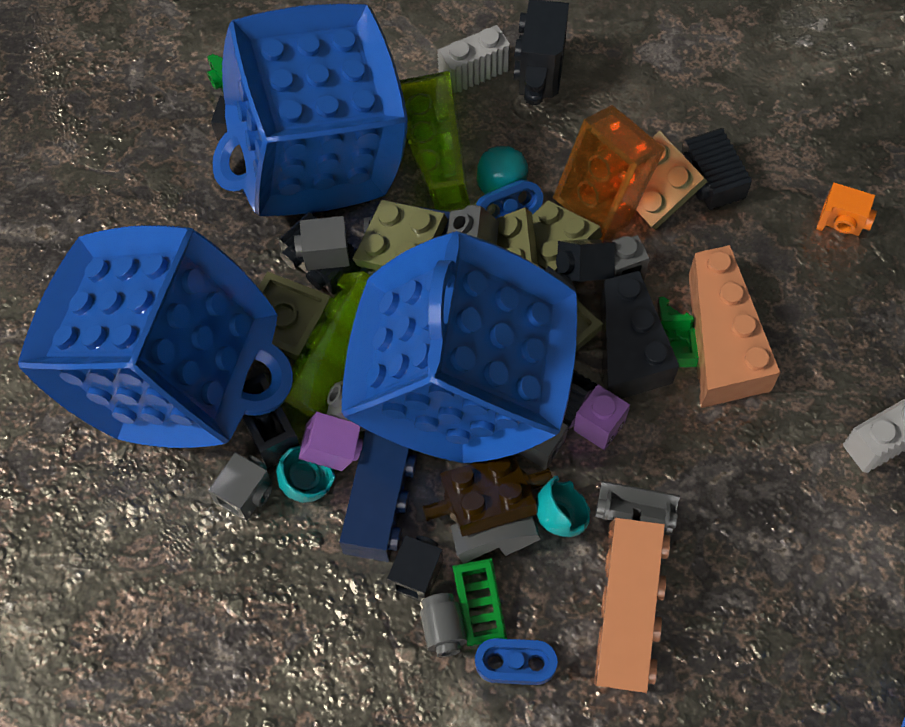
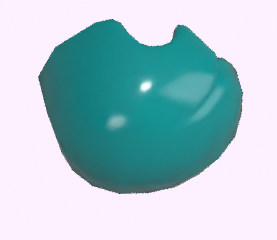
(500, 167)
(302, 479)
(562, 509)

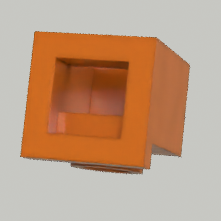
(847, 210)

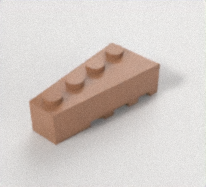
(729, 336)
(630, 605)

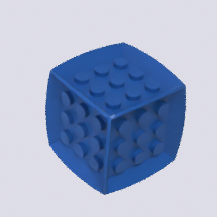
(311, 108)
(154, 338)
(461, 351)

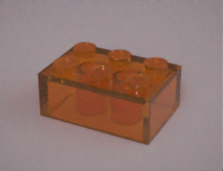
(608, 170)

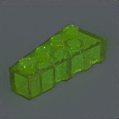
(436, 138)
(328, 347)

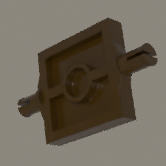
(487, 494)

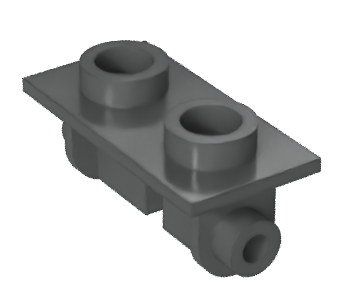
(637, 504)

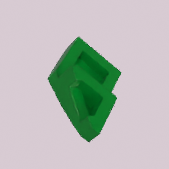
(679, 333)

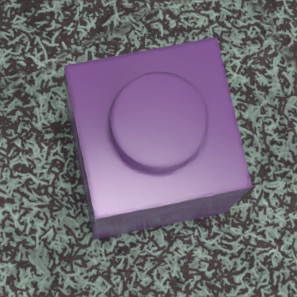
(601, 417)
(330, 442)

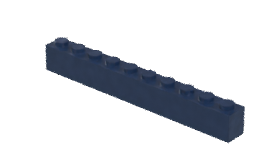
(378, 494)

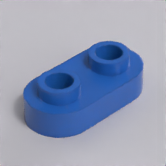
(507, 201)
(515, 658)

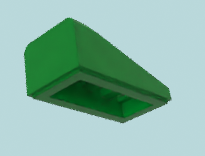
(476, 567)

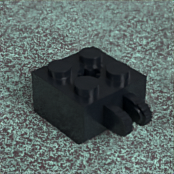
(541, 50)

